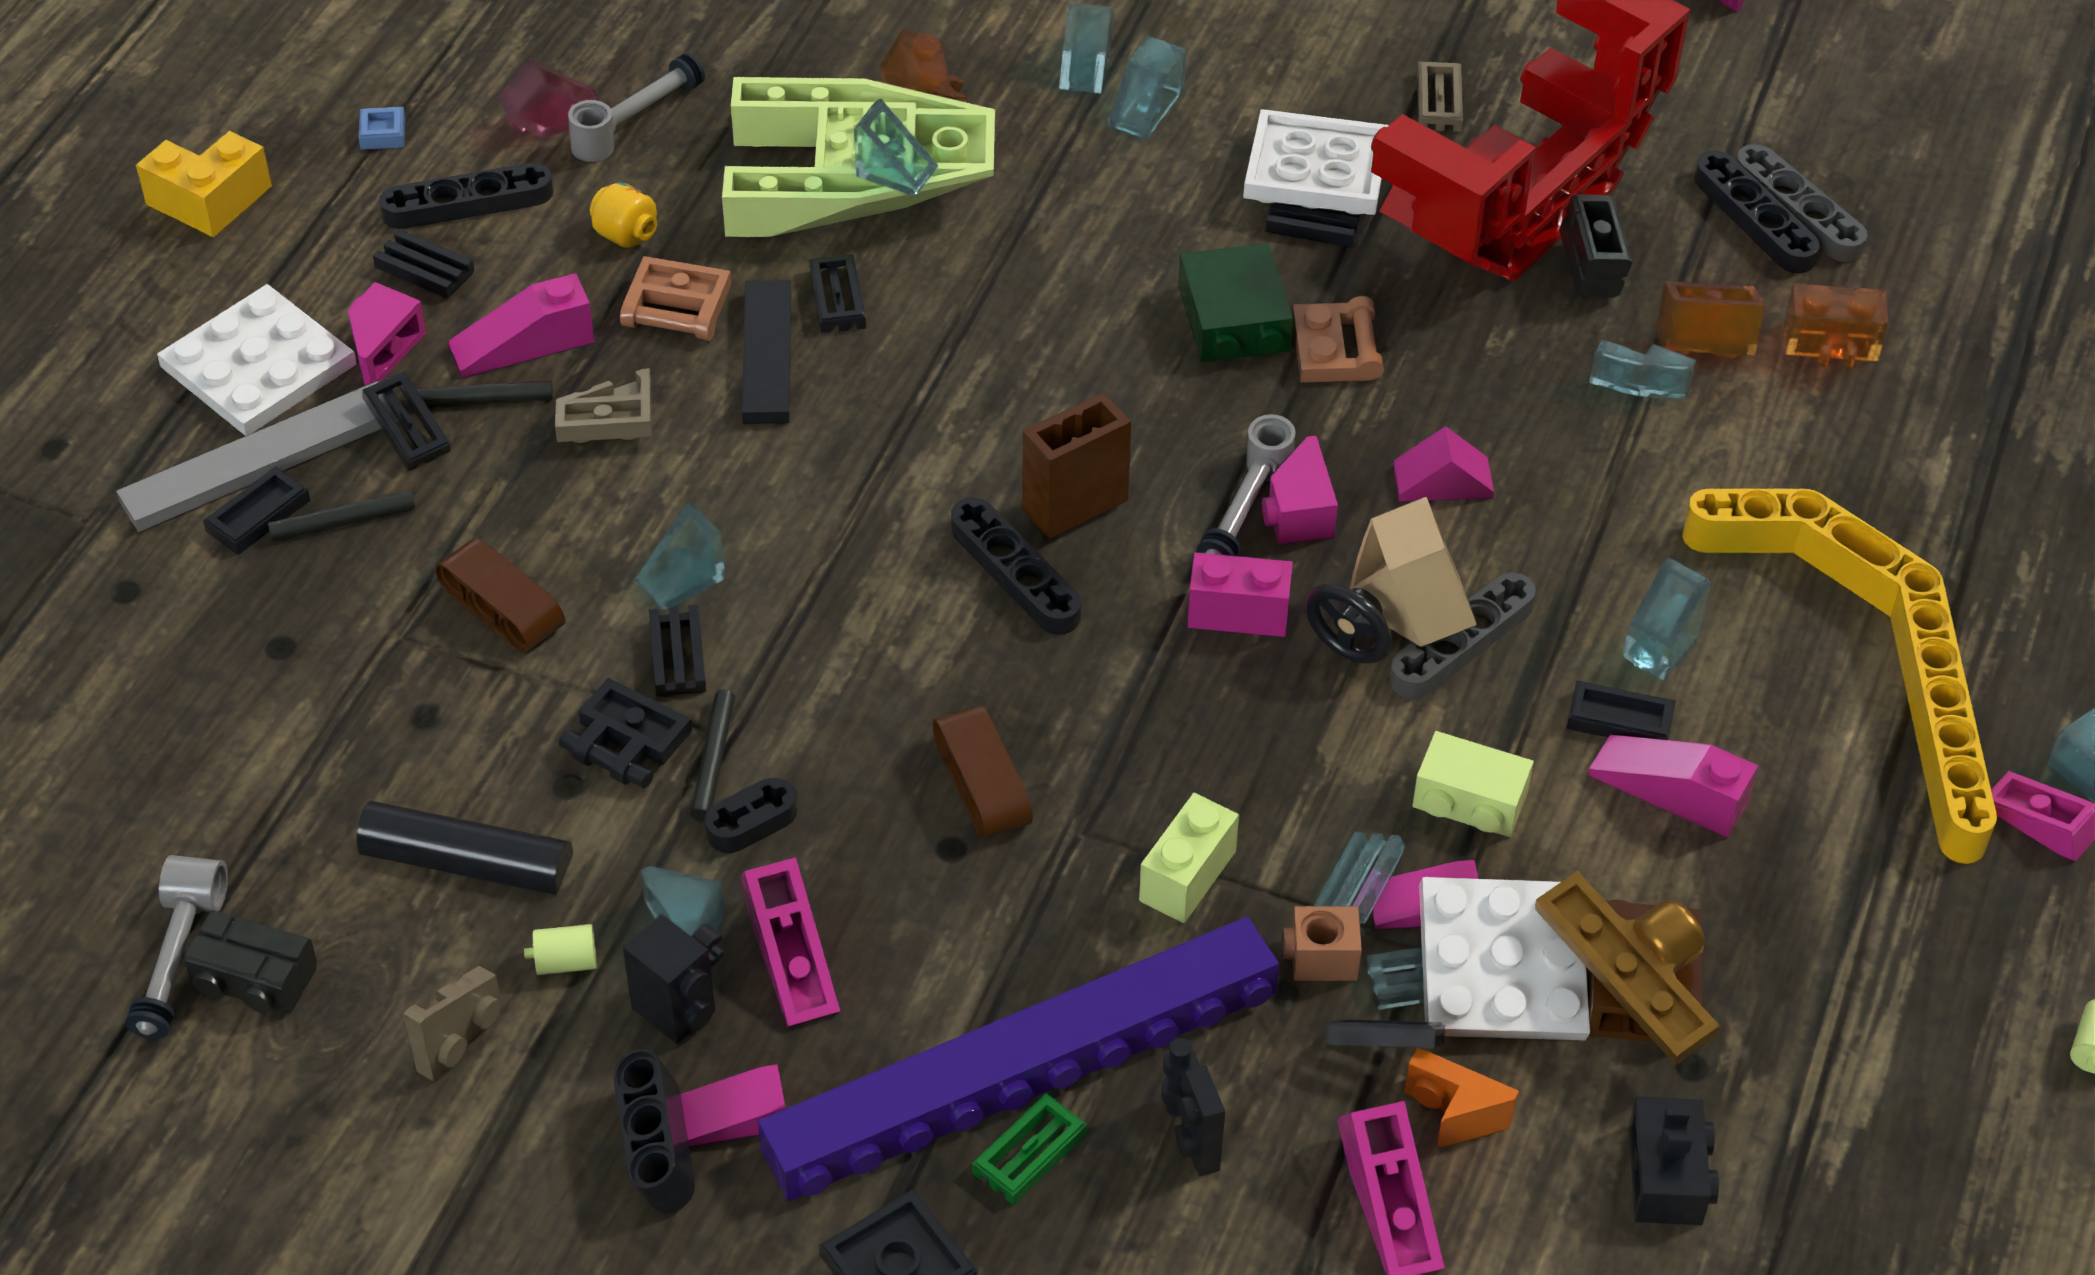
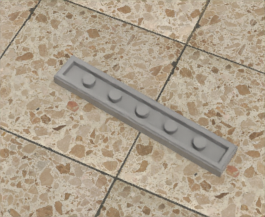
(249, 459)

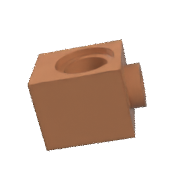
(1338, 930)

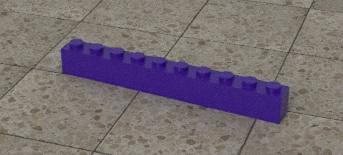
(1017, 1058)

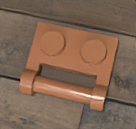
(679, 287)
(1321, 341)

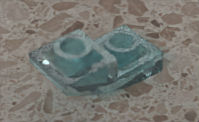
(1652, 375)

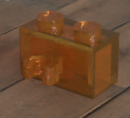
(919, 64)
(1710, 319)
(1835, 323)

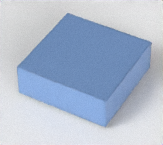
(382, 128)

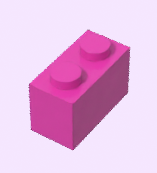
(1239, 594)

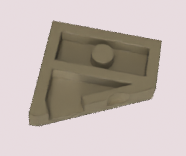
(606, 412)
(444, 1030)

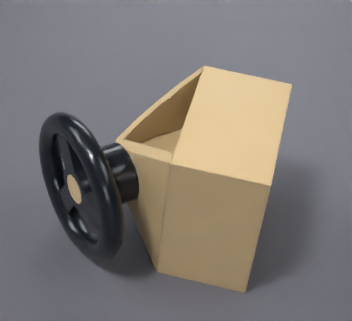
(1398, 583)

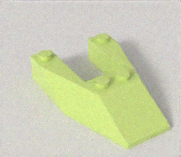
(824, 117)

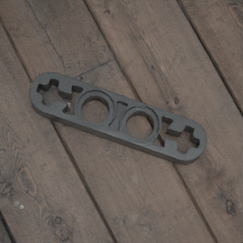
(1838, 234)
(1471, 641)

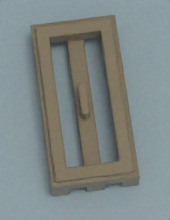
(1440, 117)

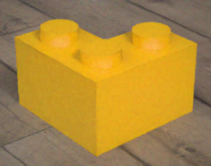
(205, 188)

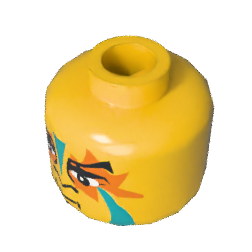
(623, 214)

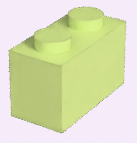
(1472, 784)
(1188, 857)

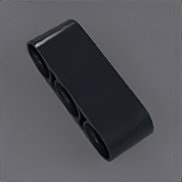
(648, 1102)

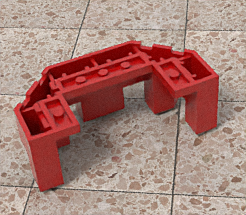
(1508, 198)

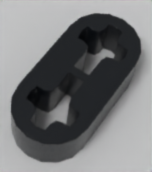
(751, 815)

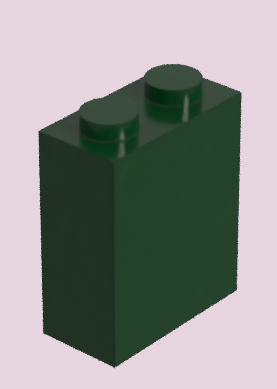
(1235, 302)

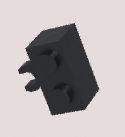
(672, 976)
(1671, 1161)

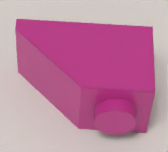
(384, 329)
(1301, 497)

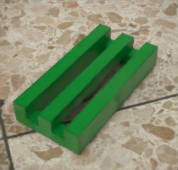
(1038, 1168)

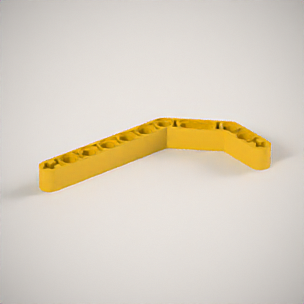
(1921, 623)

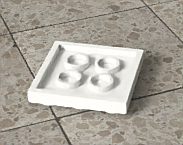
(1313, 163)
(256, 359)
(1498, 963)

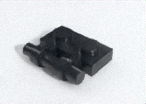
(631, 720)
(1193, 1096)

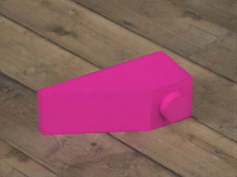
(528, 326)
(1680, 778)
(789, 941)
(1391, 1188)

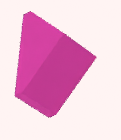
(1443, 470)

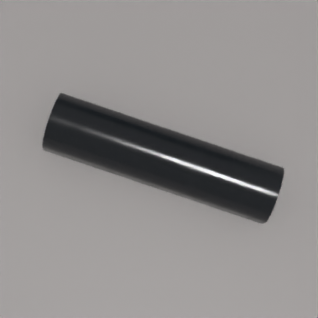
(463, 847)

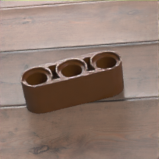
(499, 595)
(982, 771)

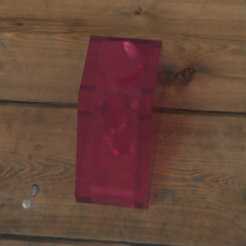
(541, 98)

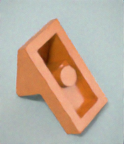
(1471, 1100)

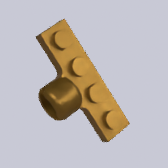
(1636, 960)

